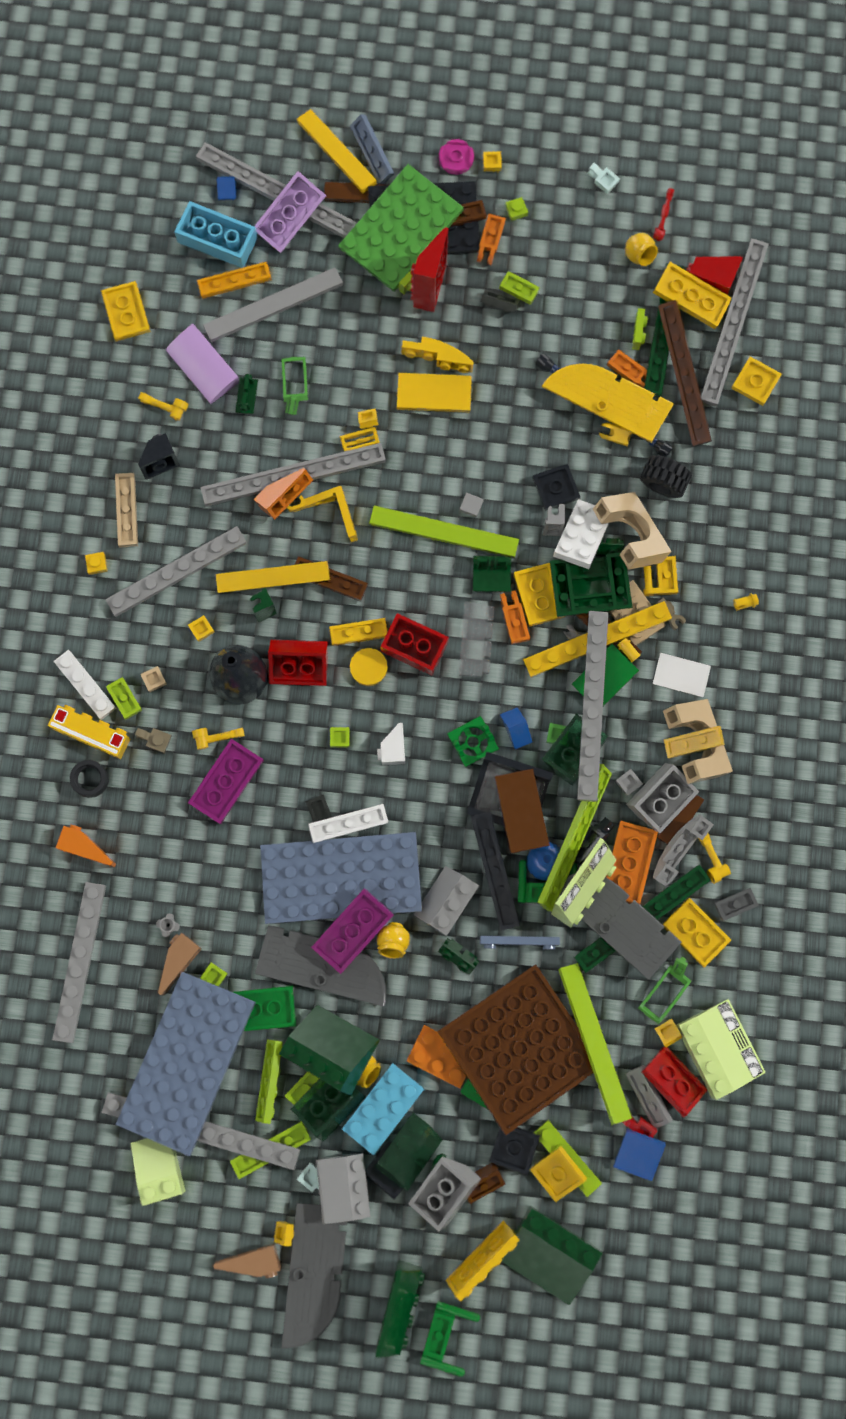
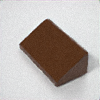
(490, 1181)

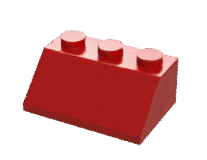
(298, 662)

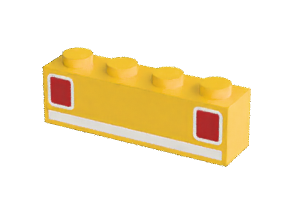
(88, 731)

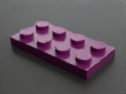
(226, 781)
(352, 930)

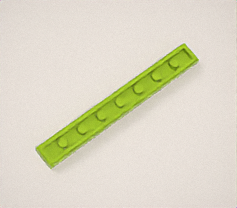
(444, 531)
(572, 845)
(595, 1044)

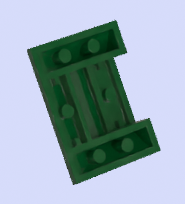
(598, 589)

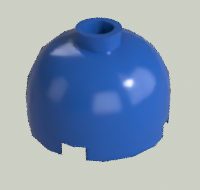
(541, 861)

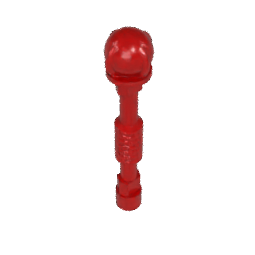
(660, 231)

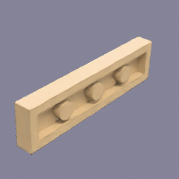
(126, 510)

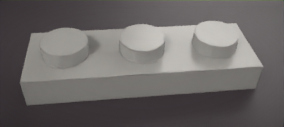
(649, 1098)

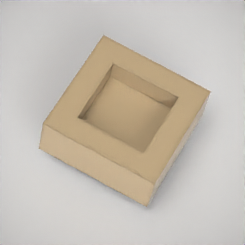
(153, 679)

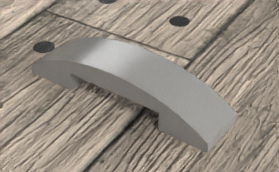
(678, 847)

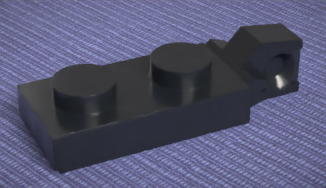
(592, 837)

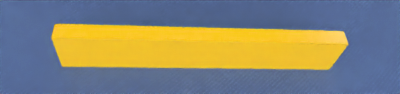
(336, 151)
(272, 577)

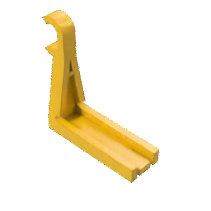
(326, 497)

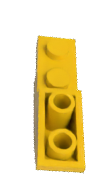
(445, 354)

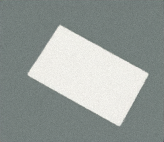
(681, 674)

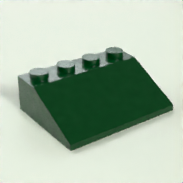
(330, 1049)
(552, 1255)
(398, 1310)

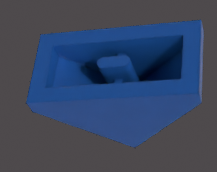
(516, 728)

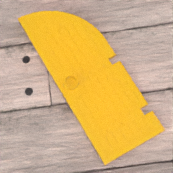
(614, 401)

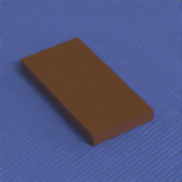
(521, 811)

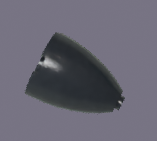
(238, 674)

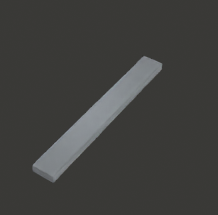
(273, 304)

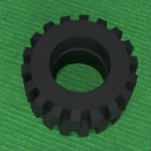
(665, 476)

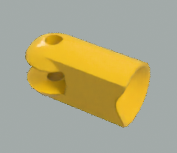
(617, 434)

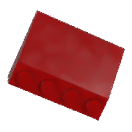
(429, 273)

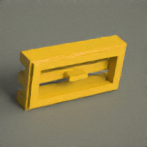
(343, 438)

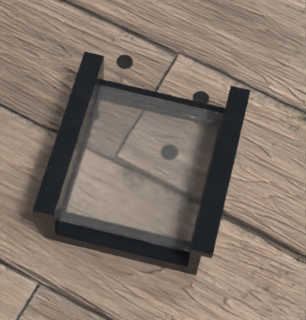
(485, 792)

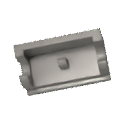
(554, 523)

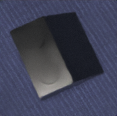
(157, 457)

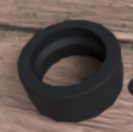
(89, 764)

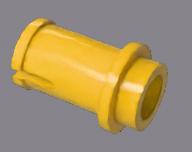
(745, 602)
(628, 650)

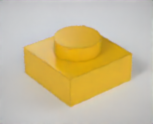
(492, 161)
(368, 418)
(96, 563)
(201, 628)
(668, 1033)
(284, 1233)

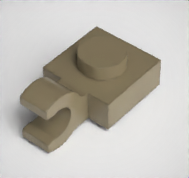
(674, 617)
(156, 739)

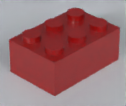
(414, 644)

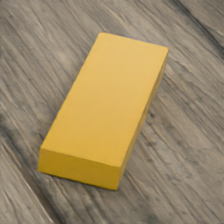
(358, 631)
(694, 742)

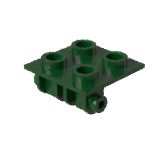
(492, 573)

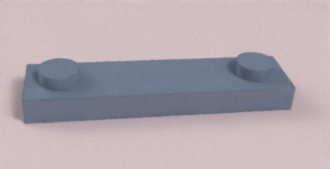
(372, 149)
(547, 942)

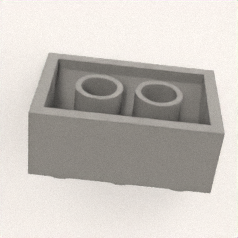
(662, 797)
(446, 900)
(343, 1188)
(444, 1192)

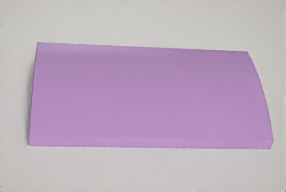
(289, 212)
(202, 364)

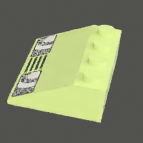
(584, 885)
(720, 1049)

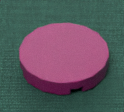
(456, 157)

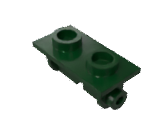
(246, 395)
(612, 545)
(451, 952)

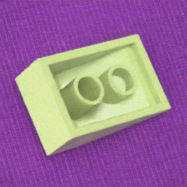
(156, 1171)

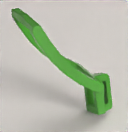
(294, 397)
(677, 974)

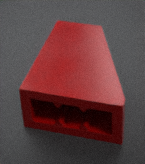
(716, 271)

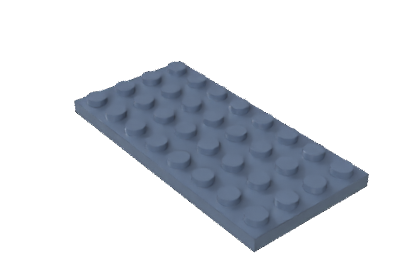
(324, 877)
(185, 1064)

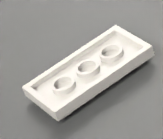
(581, 536)

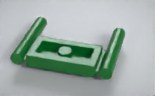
(531, 891)
(439, 1336)

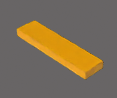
(234, 280)

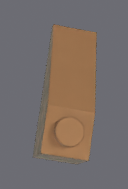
(178, 958)
(257, 1262)

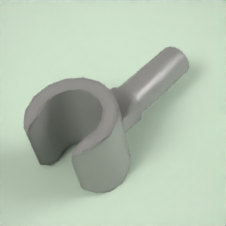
(573, 633)

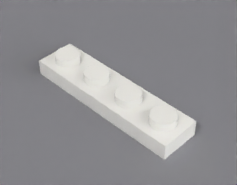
(85, 684)
(348, 823)

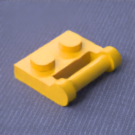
(666, 578)

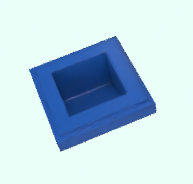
(226, 188)

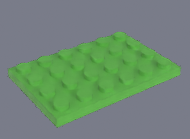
(400, 226)

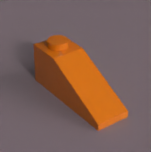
(282, 493)
(79, 843)

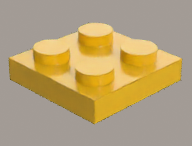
(756, 381)
(558, 1174)

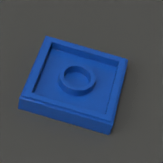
(639, 1154)

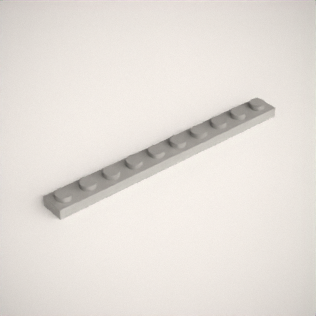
(269, 187)
(733, 322)
(316, 468)
(592, 706)
(228, 1139)

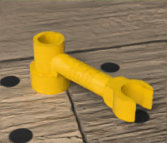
(176, 409)
(202, 737)
(718, 871)

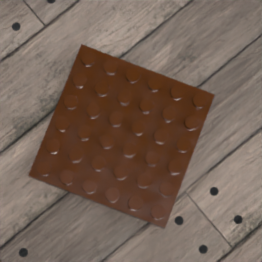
(519, 1049)

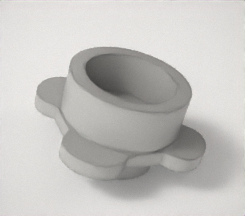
(167, 930)

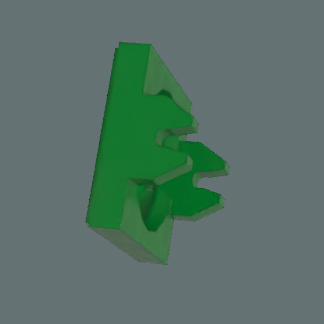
(479, 723)

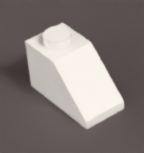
(393, 747)

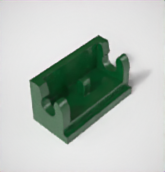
(264, 609)

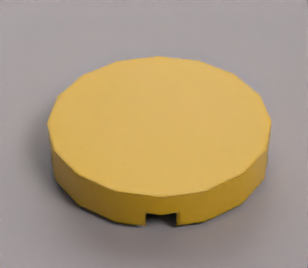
(368, 667)

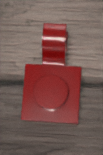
(641, 1126)

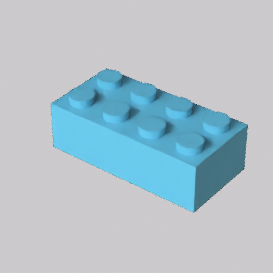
(216, 234)
(383, 1109)

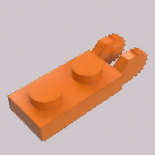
(491, 237)
(627, 368)
(515, 619)

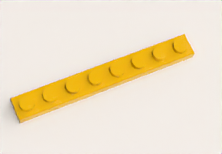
(616, 632)

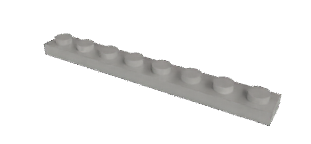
(176, 571)
(79, 962)

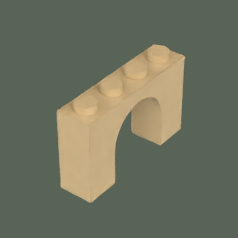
(630, 510)
(699, 717)

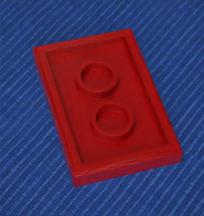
(674, 1081)

